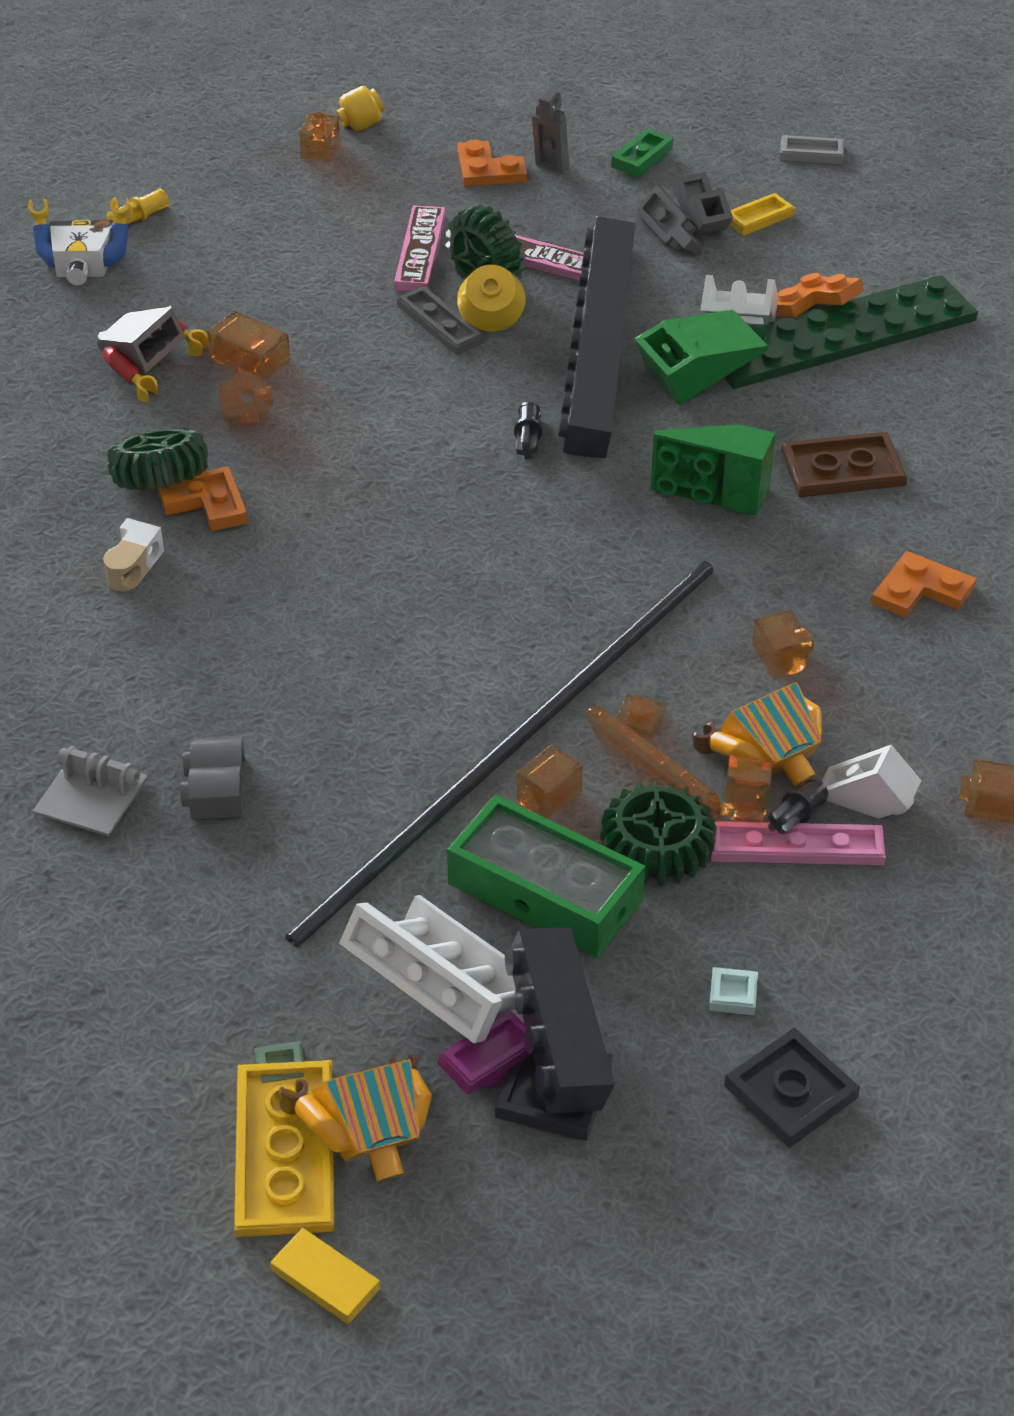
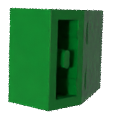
(698, 351)
(714, 465)

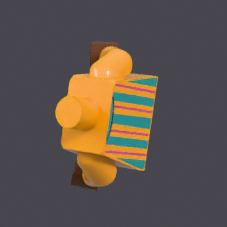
(773, 729)
(366, 1112)

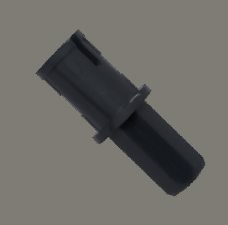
(528, 429)
(797, 806)

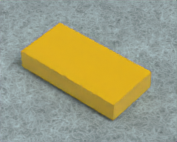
(761, 214)
(325, 1275)

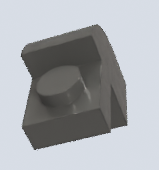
(702, 204)

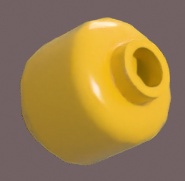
(360, 108)

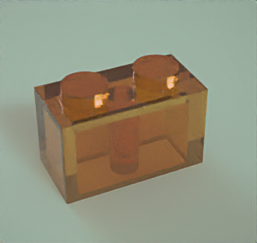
(248, 345)

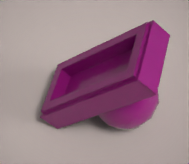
(486, 1062)

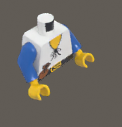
(81, 246)

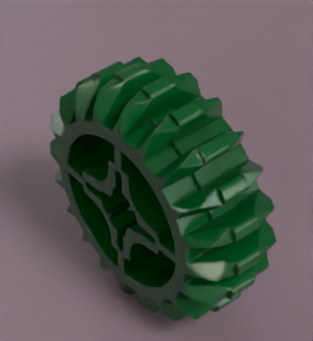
(481, 239)
(157, 458)
(681, 821)

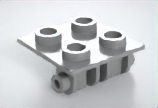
(90, 791)

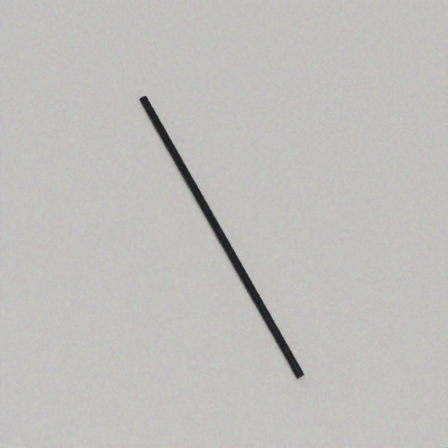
(495, 758)

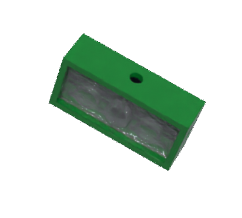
(545, 874)

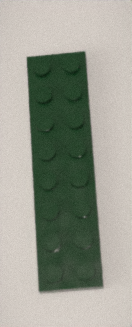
(855, 328)

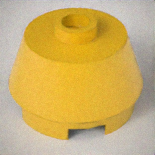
(491, 298)

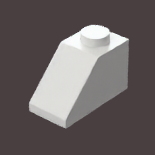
(872, 783)

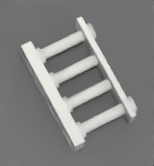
(435, 964)

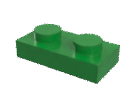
(642, 152)

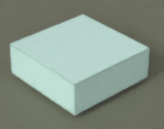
(733, 991)

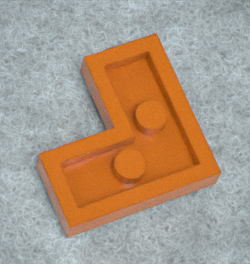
(481, 169)
(817, 290)
(213, 492)
(919, 577)

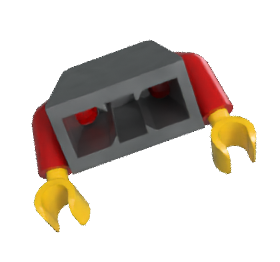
(142, 341)

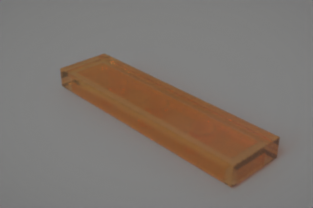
(650, 758)

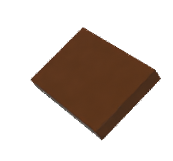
(843, 464)

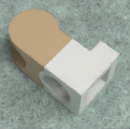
(133, 556)

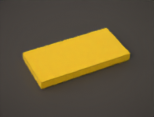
(280, 1164)

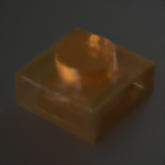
(642, 715)

